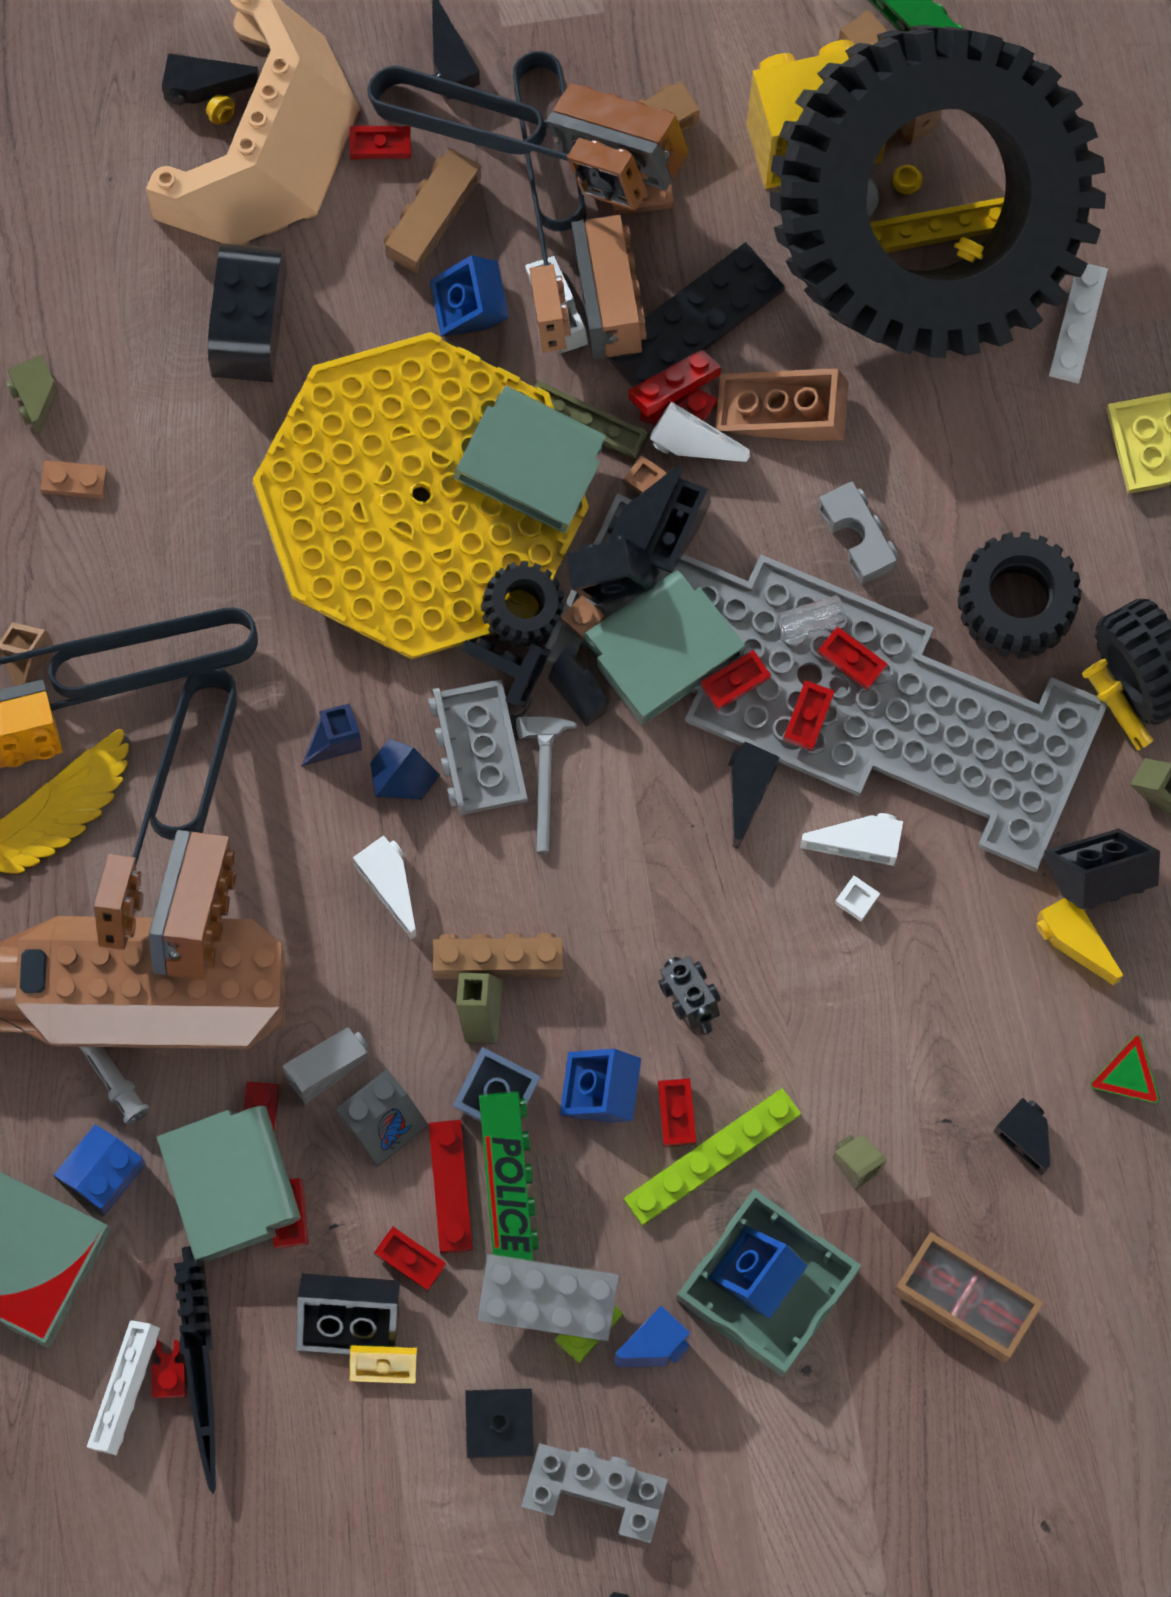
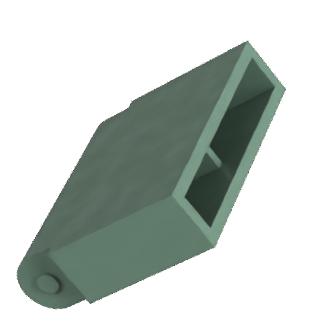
(531, 458)
(663, 646)
(228, 1181)

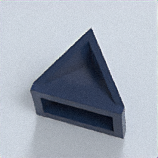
(334, 735)
(401, 772)

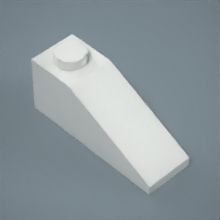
(692, 437)
(864, 839)
(385, 873)

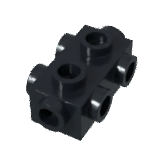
(691, 995)

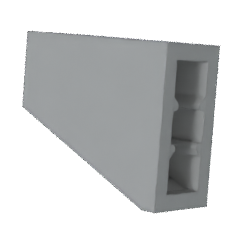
(326, 1064)

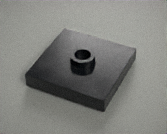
(499, 1423)

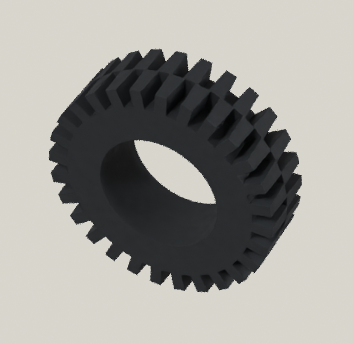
(1041, 212)

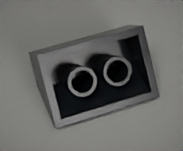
(1103, 868)
(346, 1312)

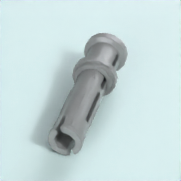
(120, 1090)

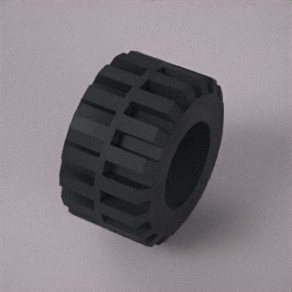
(529, 580)

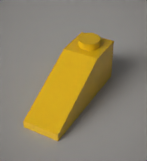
(1076, 937)

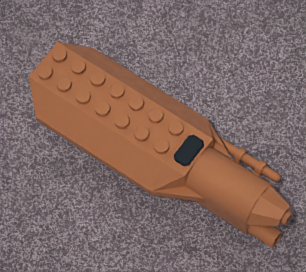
(94, 996)

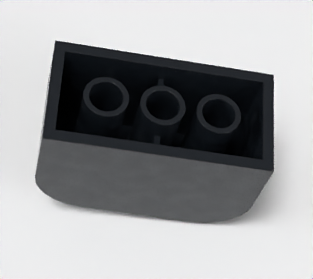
(246, 312)

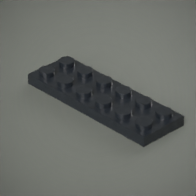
(701, 314)

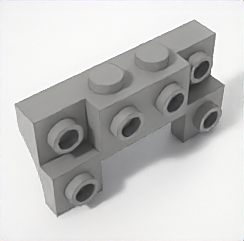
(597, 1481)

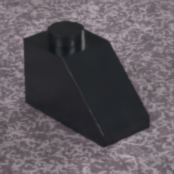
(1027, 1134)

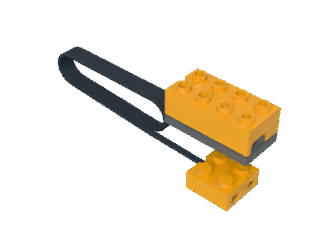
(28, 716)

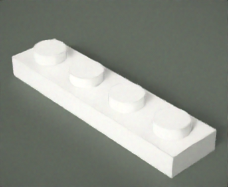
(1078, 324)
(123, 1387)

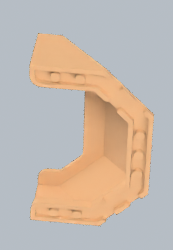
(283, 142)

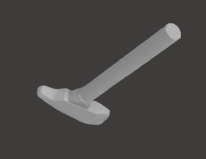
(545, 731)

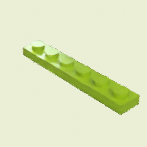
(712, 1157)

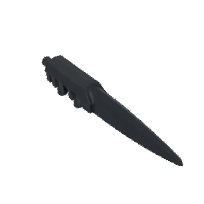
(195, 1344)

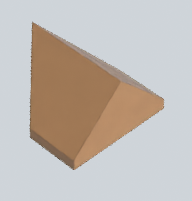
(20, 639)

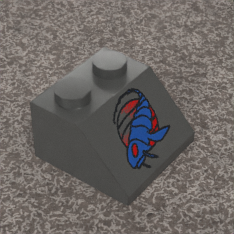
(381, 1117)

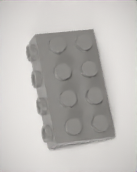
(478, 747)

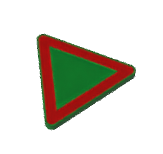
(1129, 1073)

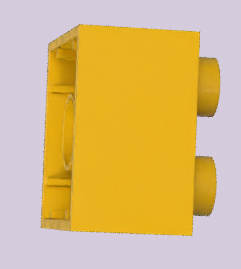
(773, 100)

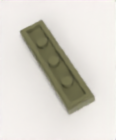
(620, 435)

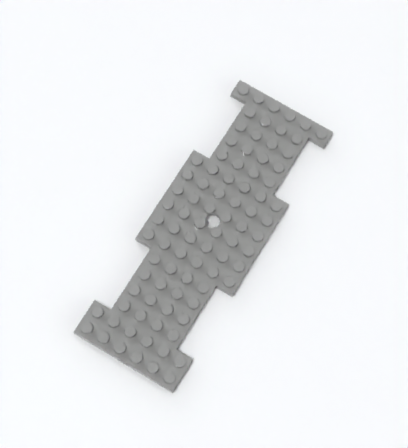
(914, 722)

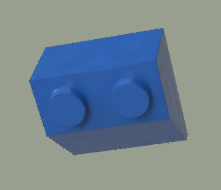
(469, 297)
(600, 1085)
(100, 1169)
(758, 1271)
(655, 1342)

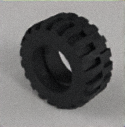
(1026, 557)
(1139, 655)

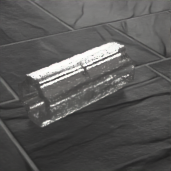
(811, 617)

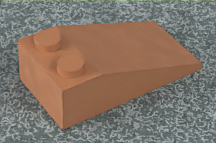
(783, 404)

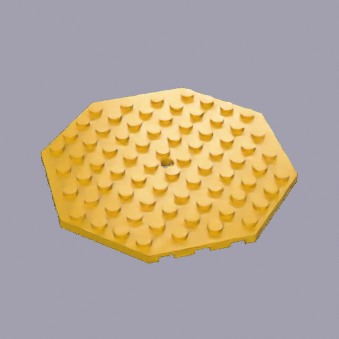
(345, 508)

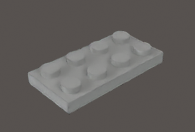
(547, 1297)

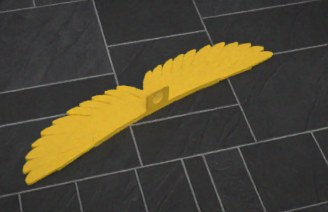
(62, 806)

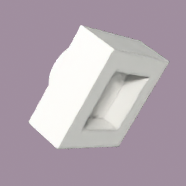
(857, 898)

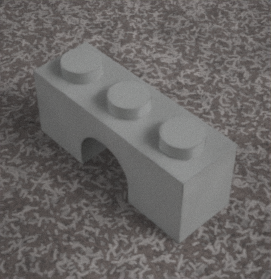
(848, 509)

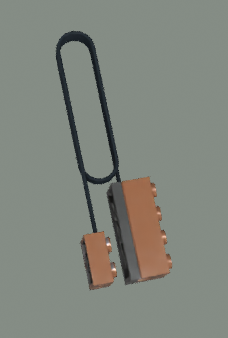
(602, 259)

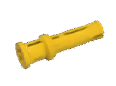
(1111, 692)

